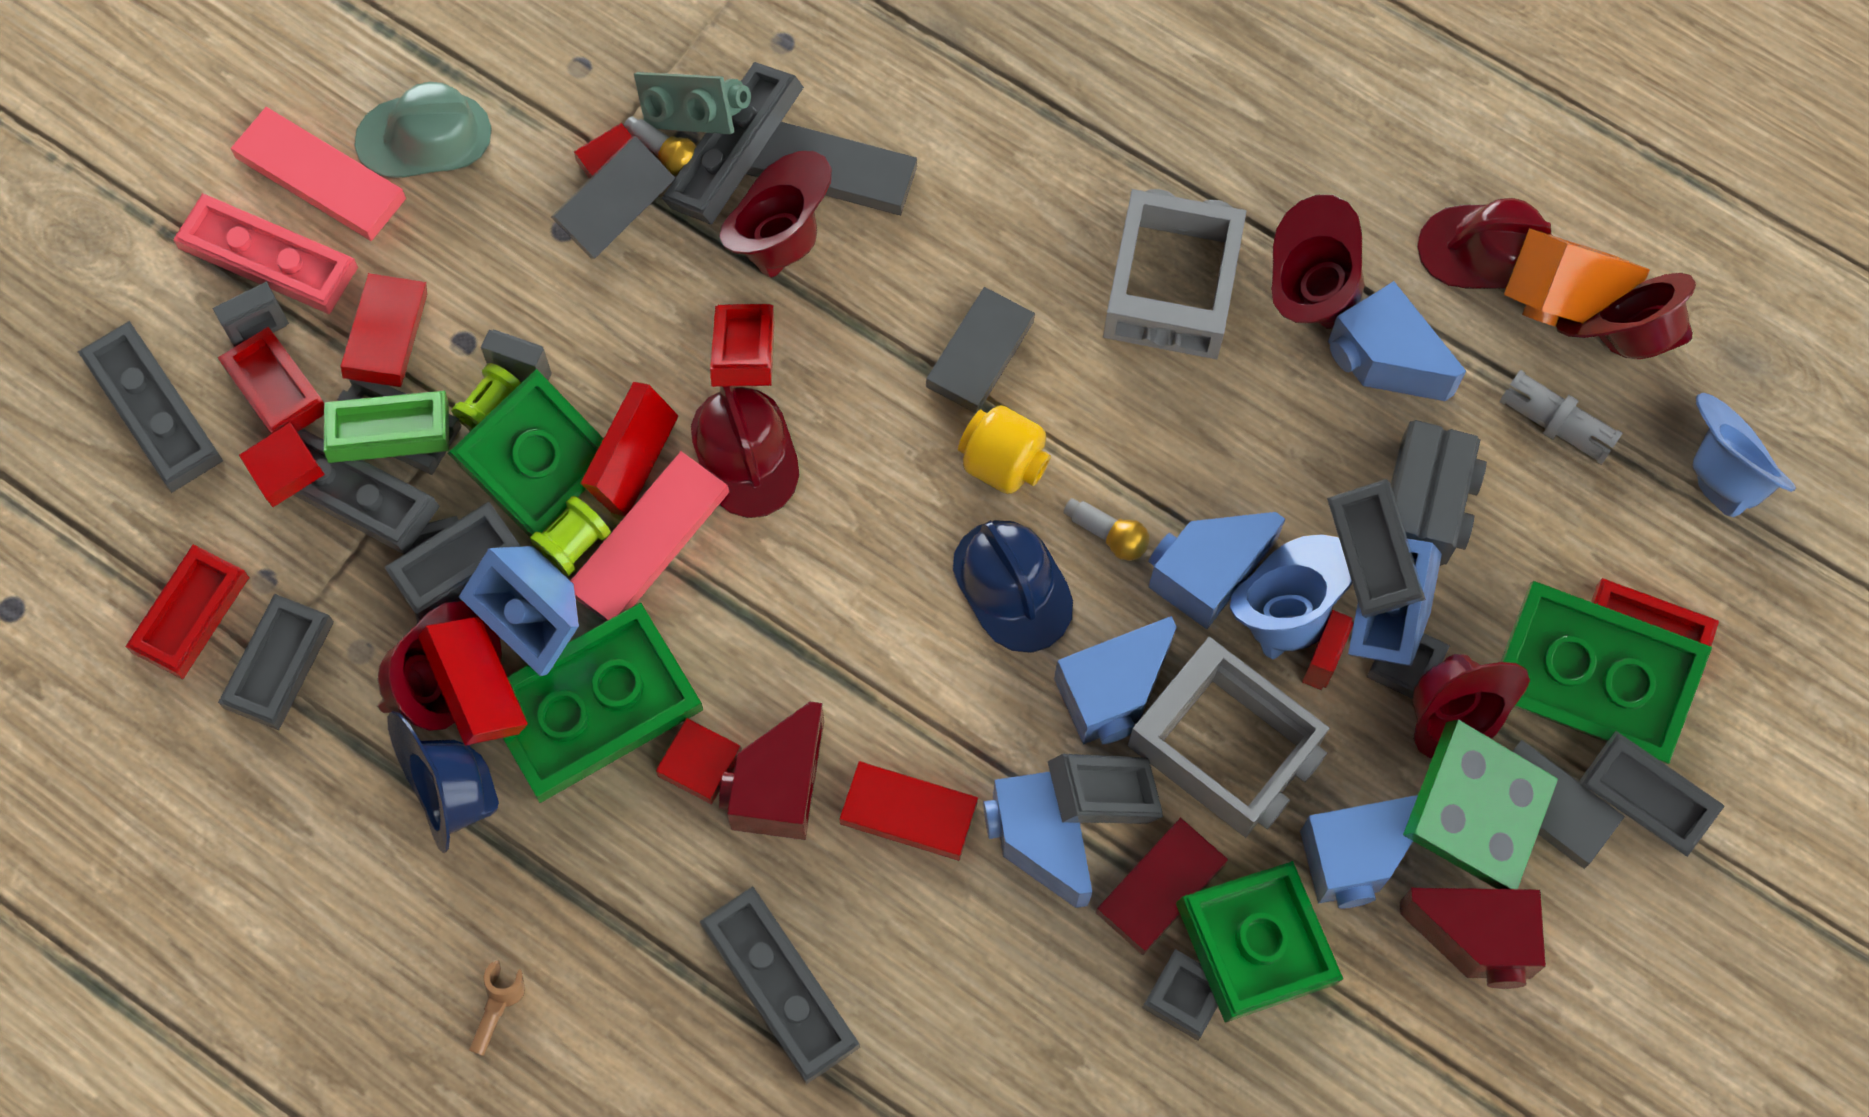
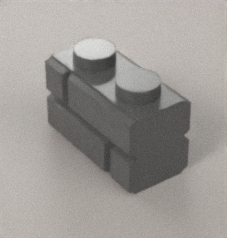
(1433, 483)

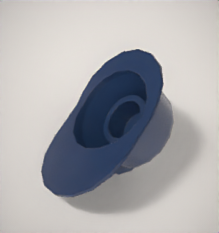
(1013, 586)
(446, 778)

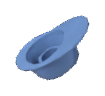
(1733, 461)
(1293, 594)

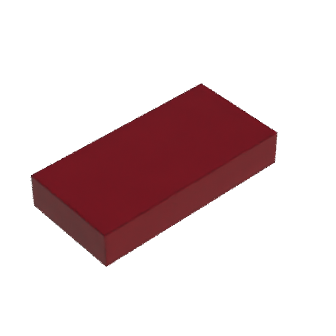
(1147, 897)

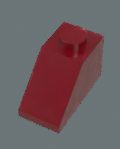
(776, 777)
(1482, 930)

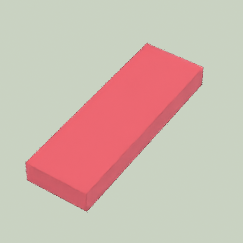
(318, 173)
(266, 253)
(648, 538)

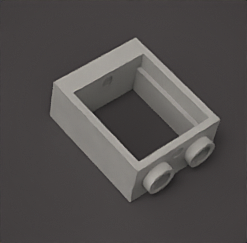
(1166, 323)
(1282, 713)

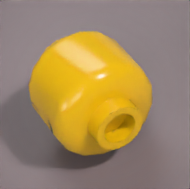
(1004, 449)

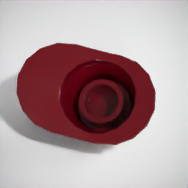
(777, 214)
(1478, 242)
(1317, 261)
(1642, 321)
(749, 448)
(408, 679)
(1467, 692)

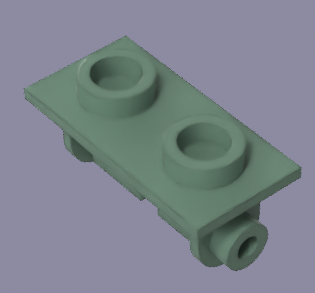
(691, 101)

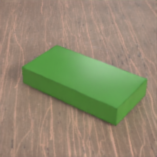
(386, 426)

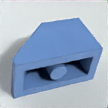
(1394, 347)
(1211, 561)
(524, 603)
(1397, 633)
(1113, 681)
(1036, 839)
(1356, 850)

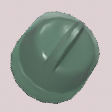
(423, 132)

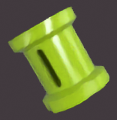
(486, 396)
(570, 535)

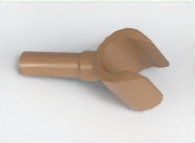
(495, 1005)

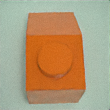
(1568, 279)

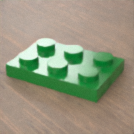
(1604, 670)
(598, 702)

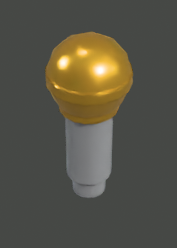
(671, 151)
(1125, 537)

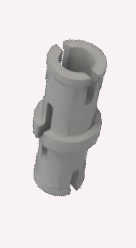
(1560, 417)

